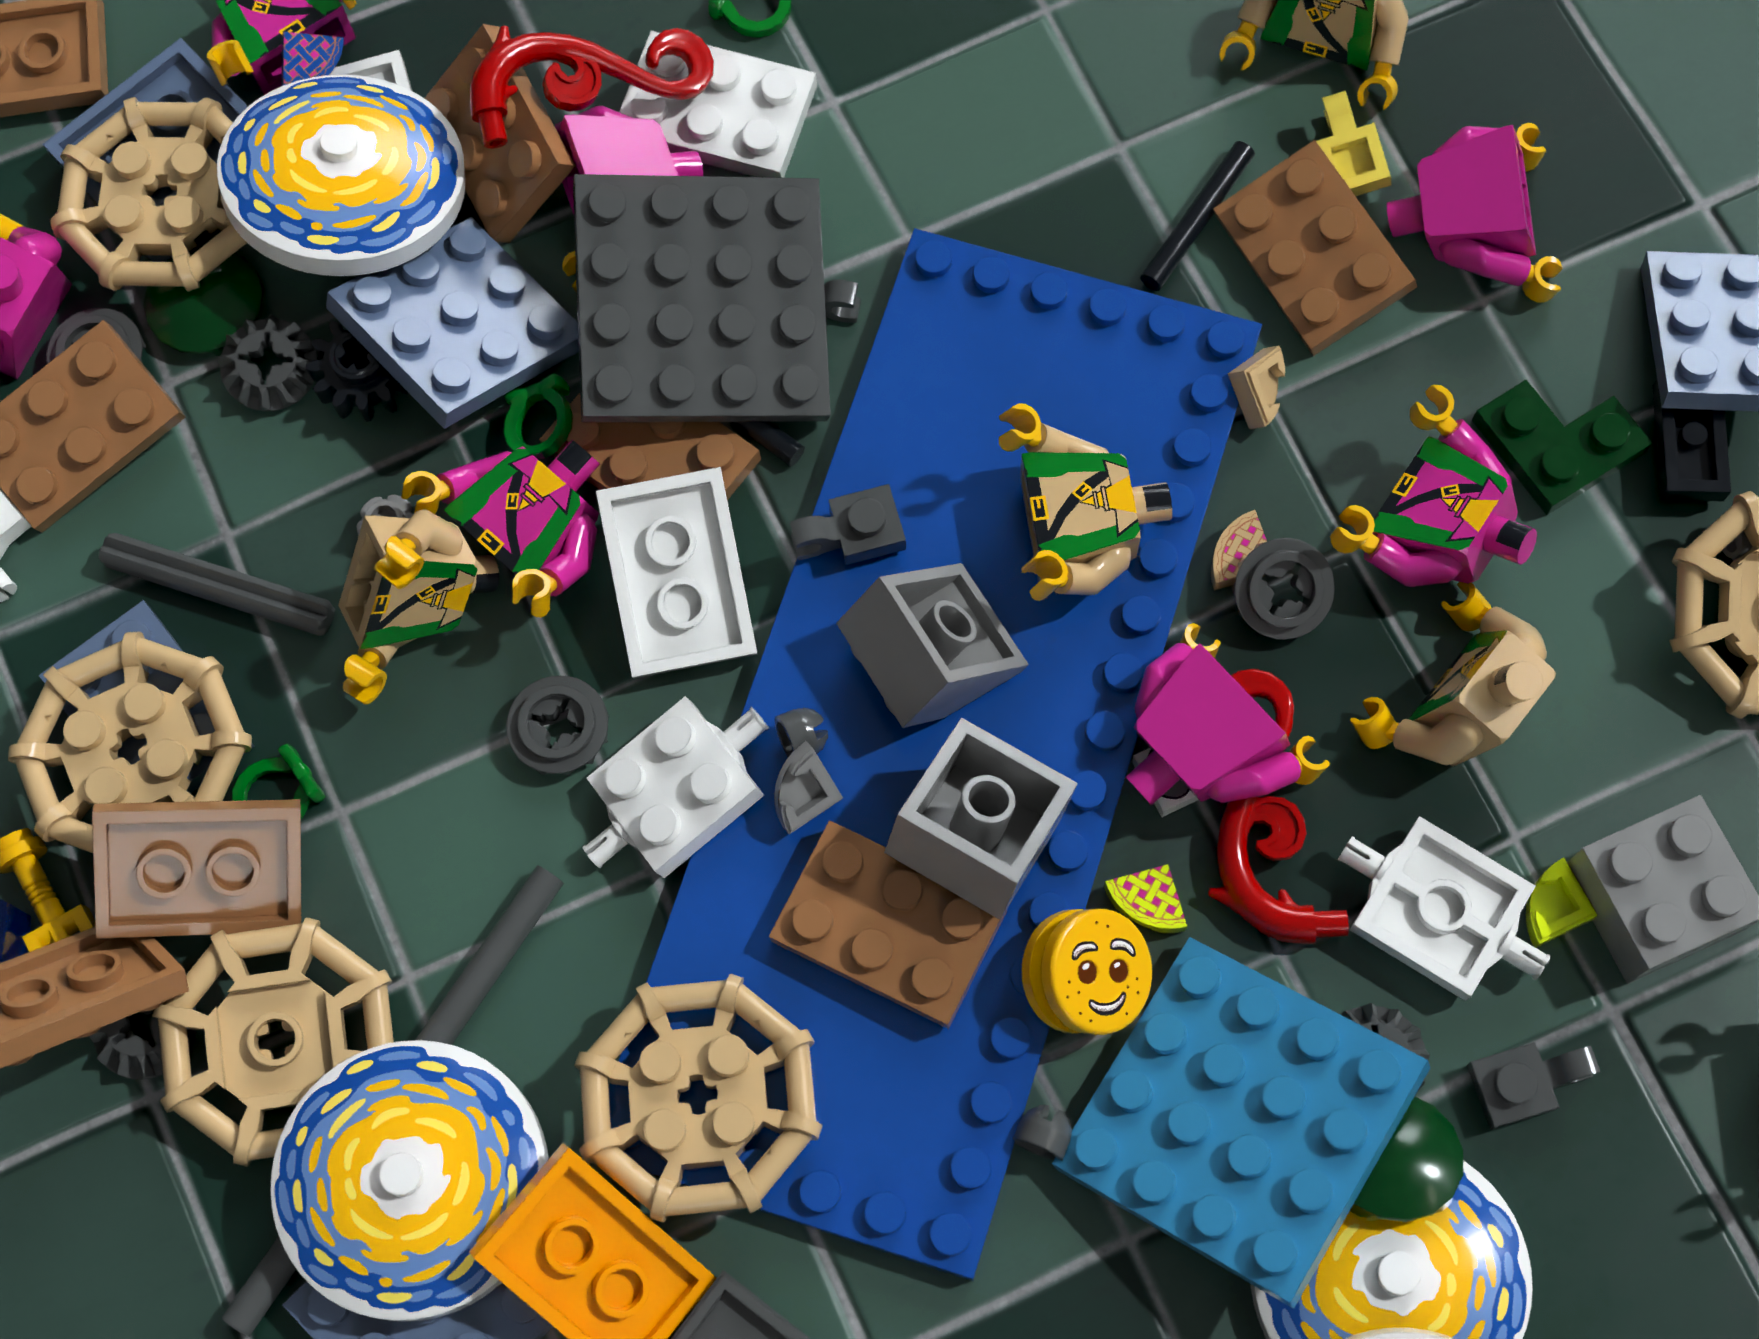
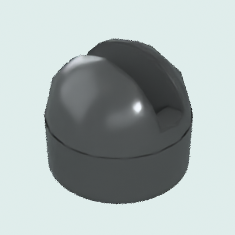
(797, 727)
(1042, 1136)

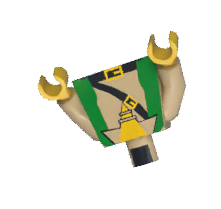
(1331, 29)
(1078, 507)
(404, 585)
(1477, 697)

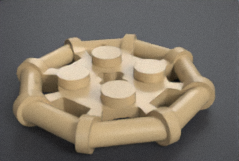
(127, 190)
(1736, 606)
(110, 718)
(246, 1015)
(670, 1126)

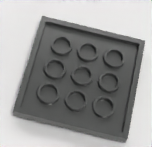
(700, 299)

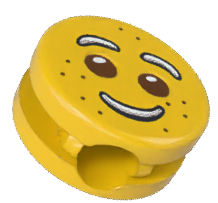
(1087, 971)

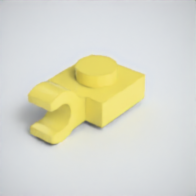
(1353, 150)

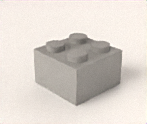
(980, 818)
(1665, 888)

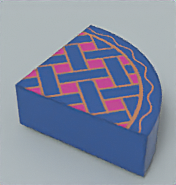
(308, 56)

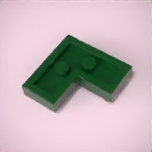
(1557, 459)

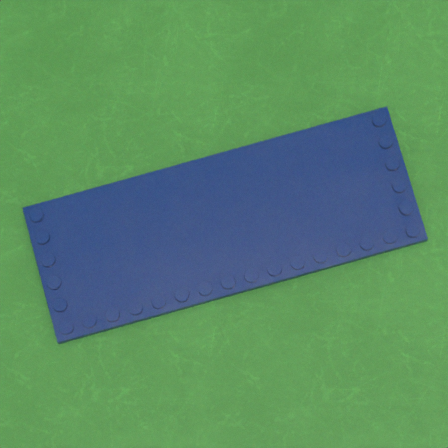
(906, 1108)

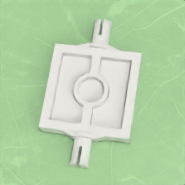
(675, 787)
(1443, 908)

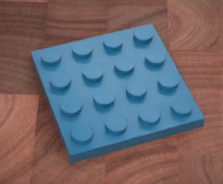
(1242, 1119)

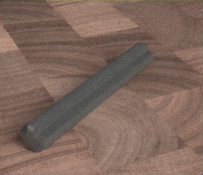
(217, 584)

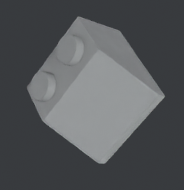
(930, 642)

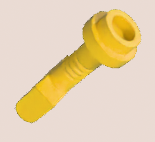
(20, 854)

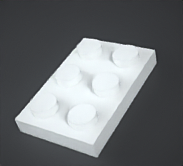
(740, 121)
(676, 572)

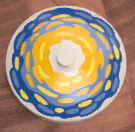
(341, 175)
(399, 1175)
(1442, 1273)

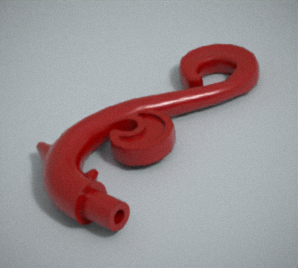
(587, 59)
(1241, 891)

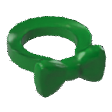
(756, 29)
(520, 400)
(288, 763)

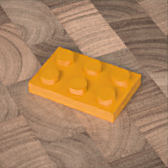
(590, 1257)

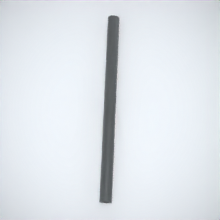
(443, 1027)

